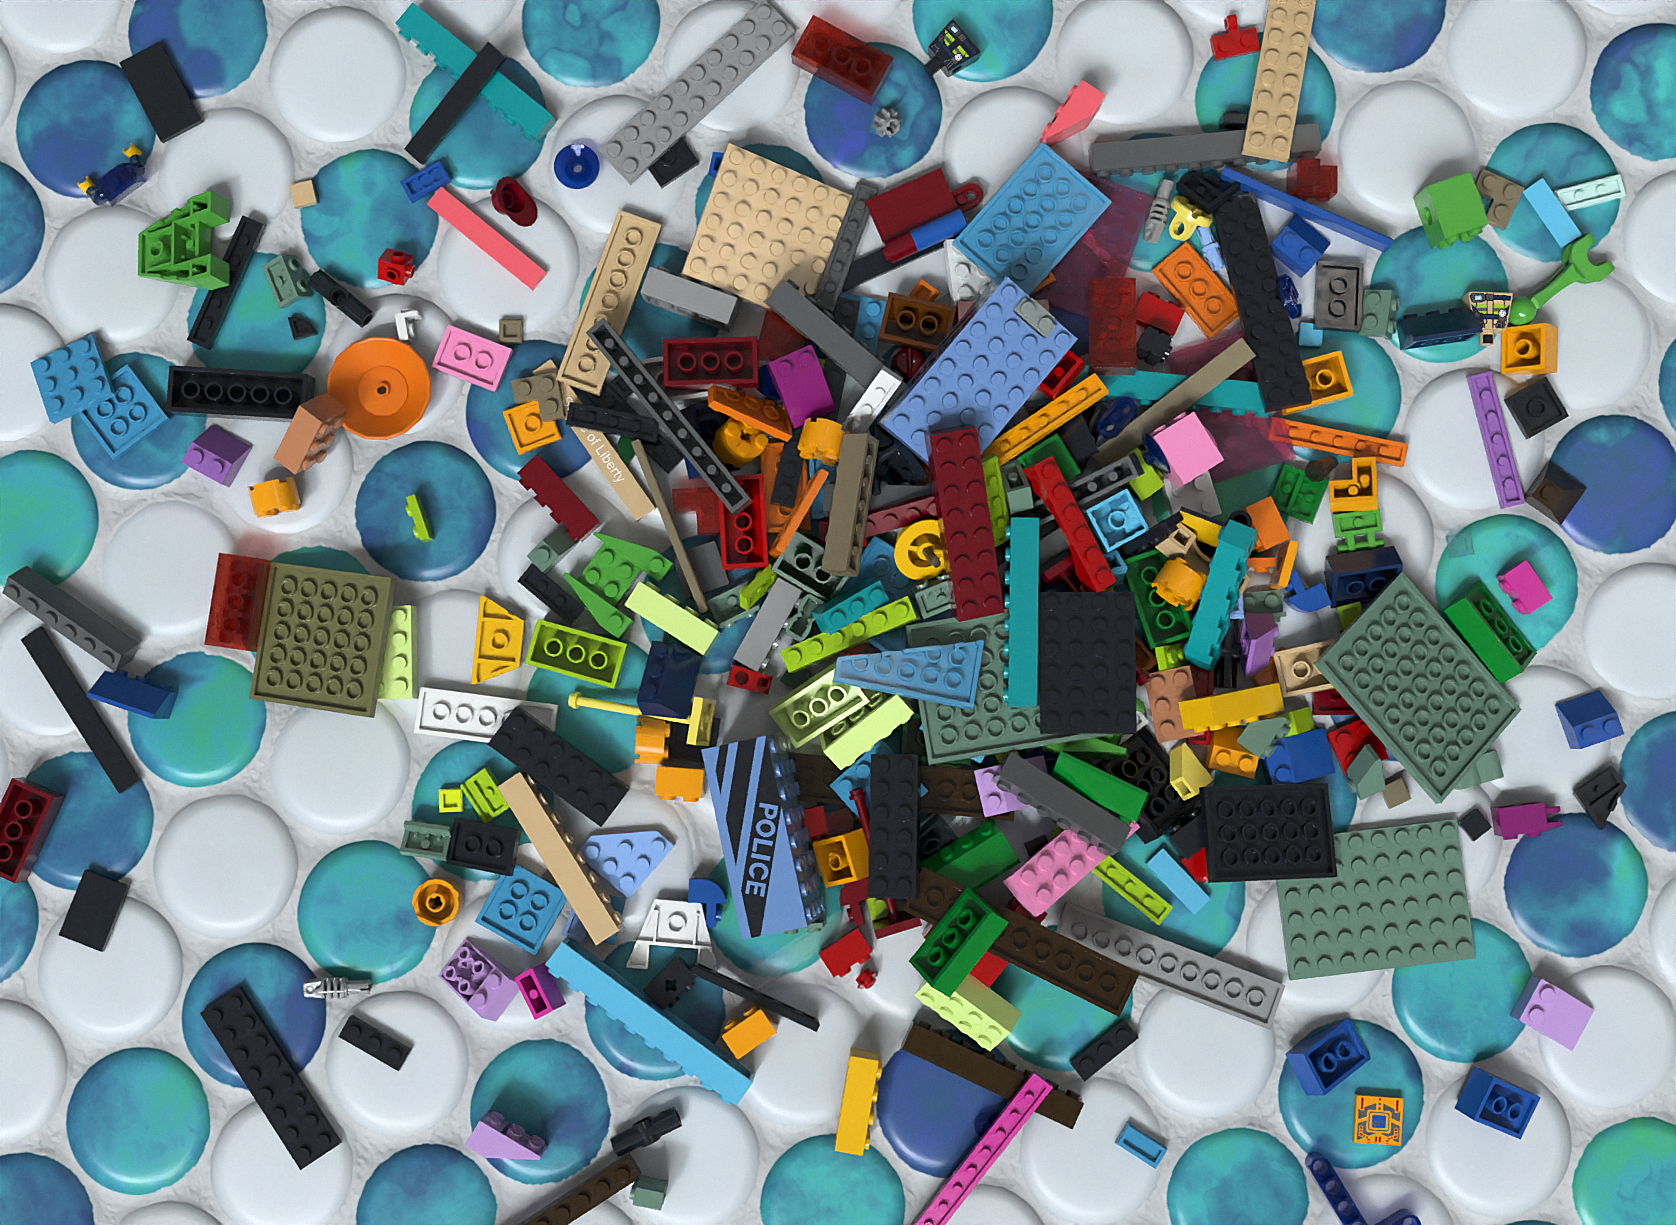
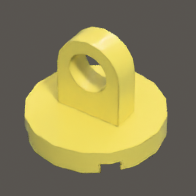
(1189, 215)

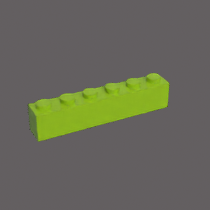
(856, 633)

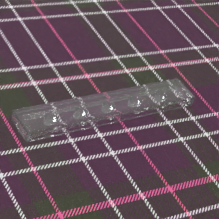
(793, 954)

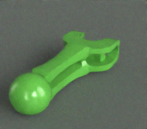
(1574, 268)

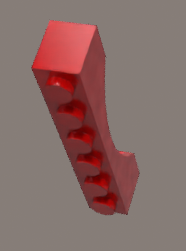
(1054, 492)

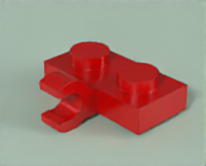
(1235, 42)

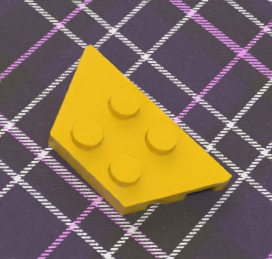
(497, 641)

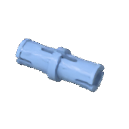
(1210, 248)

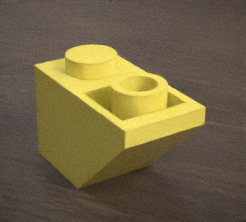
(1187, 772)

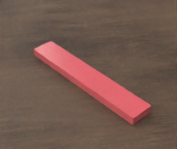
(486, 238)

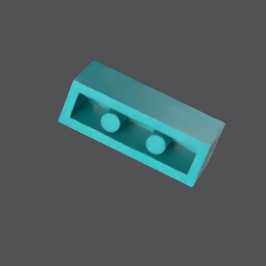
(850, 606)

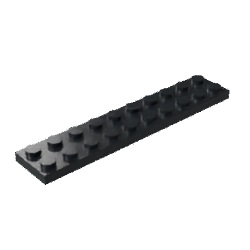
(1259, 305)

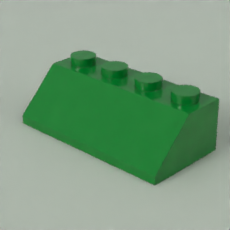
(1490, 632)
(1101, 788)
(974, 857)
(958, 942)

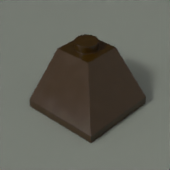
(1554, 493)

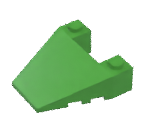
(180, 245)

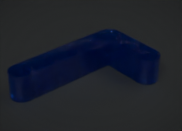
(1339, 1194)

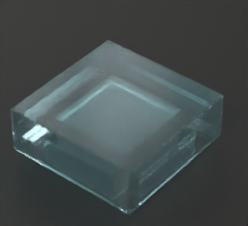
(1459, 545)

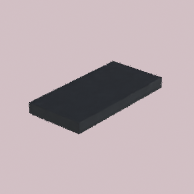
(161, 92)

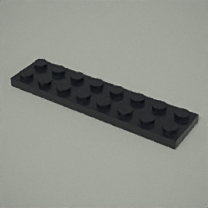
(270, 1077)

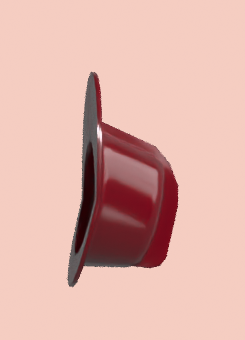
(512, 200)
(907, 361)

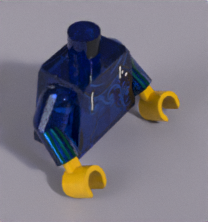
(117, 182)

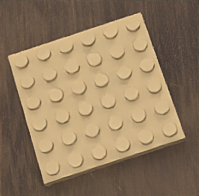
(764, 228)

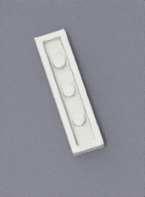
(872, 401)

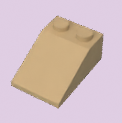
(1297, 669)

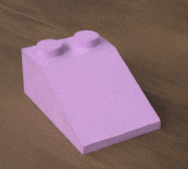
(995, 800)
(1552, 1012)

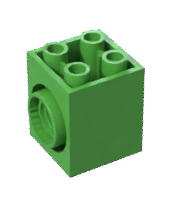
(1451, 211)

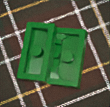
(1298, 495)

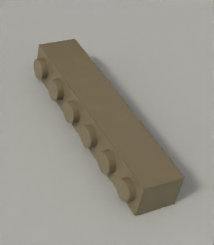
(850, 504)

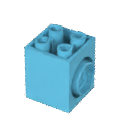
(1116, 521)

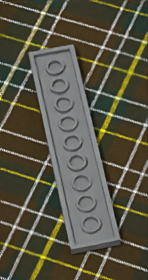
(697, 91)
(1175, 966)

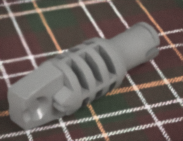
(1158, 211)
(335, 987)

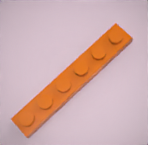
(1346, 443)

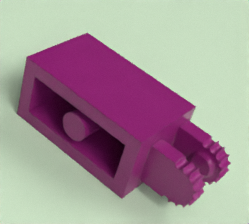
(1523, 819)

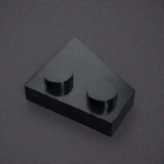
(1206, 191)
(1600, 795)

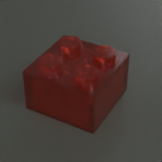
(778, 338)

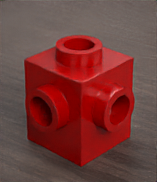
(395, 266)

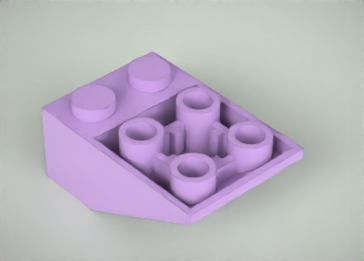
(480, 981)
(500, 1139)

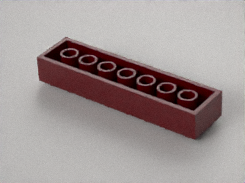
(964, 522)

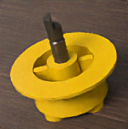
(919, 550)

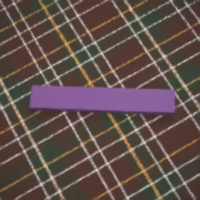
(1495, 439)

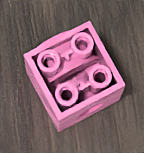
(1187, 448)

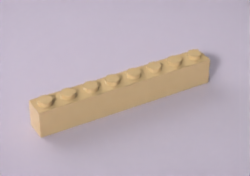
(561, 857)

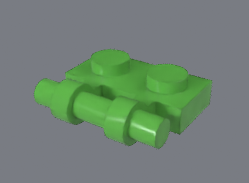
(1358, 523)

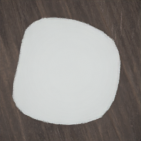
(529, 858)

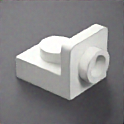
(404, 328)

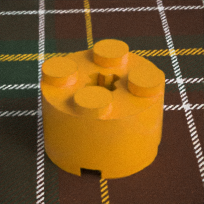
(821, 440)
(738, 443)
(274, 496)
(1179, 583)
(650, 740)
(426, 907)

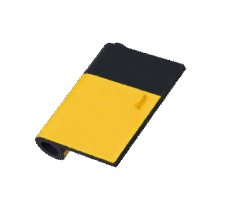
(1208, 528)

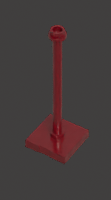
(1062, 573)
(896, 920)

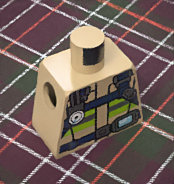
(1491, 311)

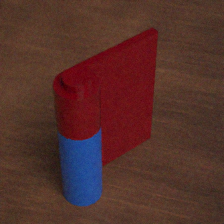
(915, 215)

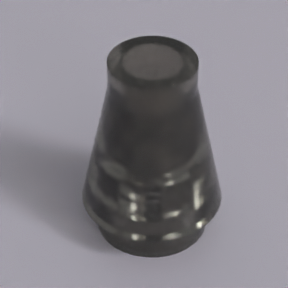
(1319, 469)

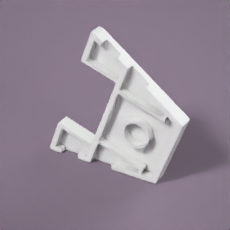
(674, 925)

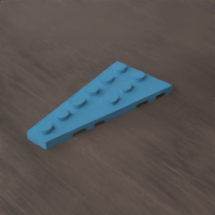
(925, 673)

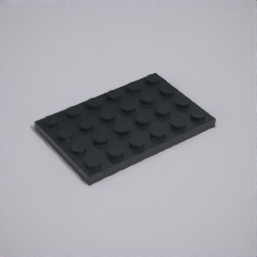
(1087, 663)
(1267, 832)

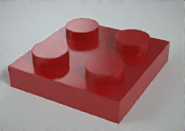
(1349, 741)

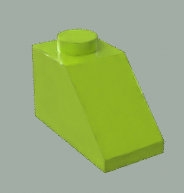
(1300, 720)

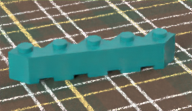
(1220, 594)

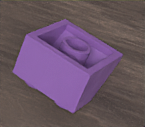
(217, 455)
(1256, 642)

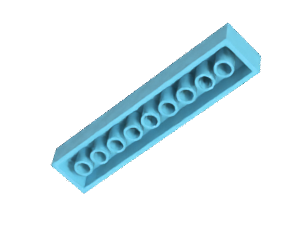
(657, 1026)

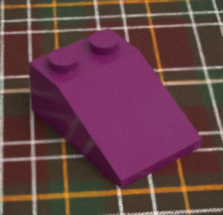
(801, 386)

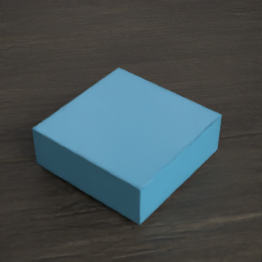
(1308, 336)

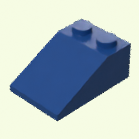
(1299, 758)
(1328, 1057)
(1497, 1103)

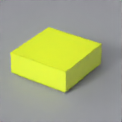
(451, 800)

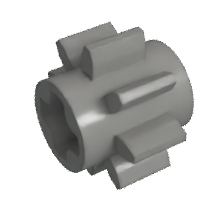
(886, 122)

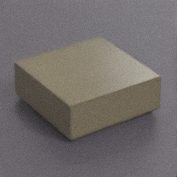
(510, 331)
(1395, 793)

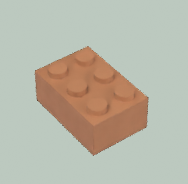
(310, 433)
(1164, 693)

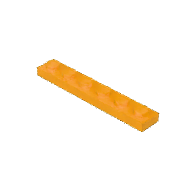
(1047, 419)

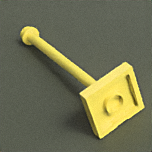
(699, 720)

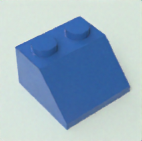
(1299, 246)
(1588, 720)

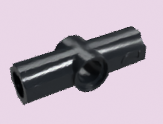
(350, 306)
(1227, 664)
(646, 1131)

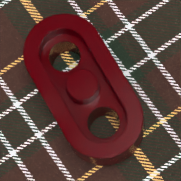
(961, 199)

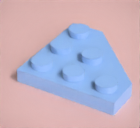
(626, 857)

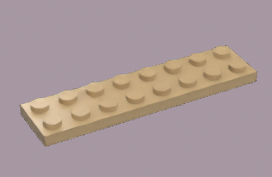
(1278, 79)
(609, 297)

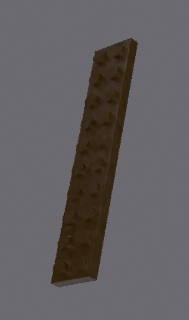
(949, 789)
(1035, 948)

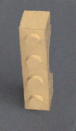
(1183, 545)

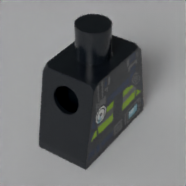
(951, 51)

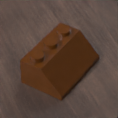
(915, 322)

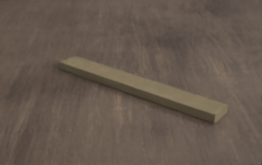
(1176, 401)
(670, 526)

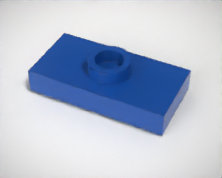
(426, 181)

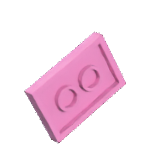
(472, 358)

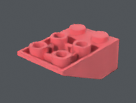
(1069, 119)

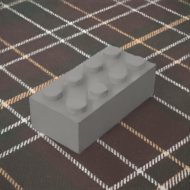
(690, 299)

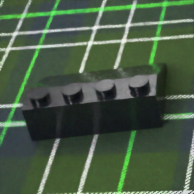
(1150, 770)

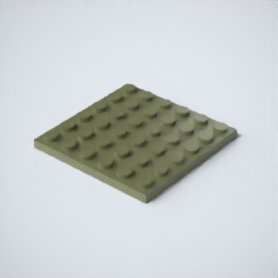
(322, 639)

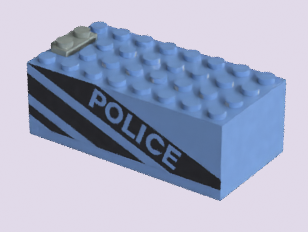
(980, 369)
(763, 835)

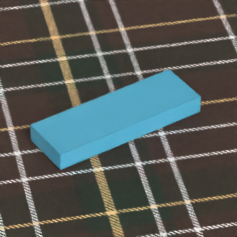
(1552, 212)
(1177, 881)

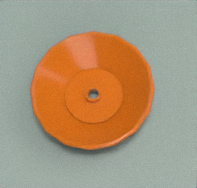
(368, 367)

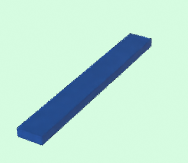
(1307, 210)

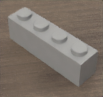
(768, 624)

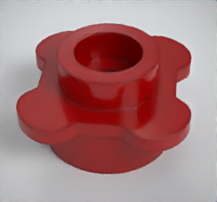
(866, 979)

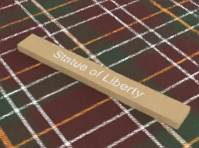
(605, 455)

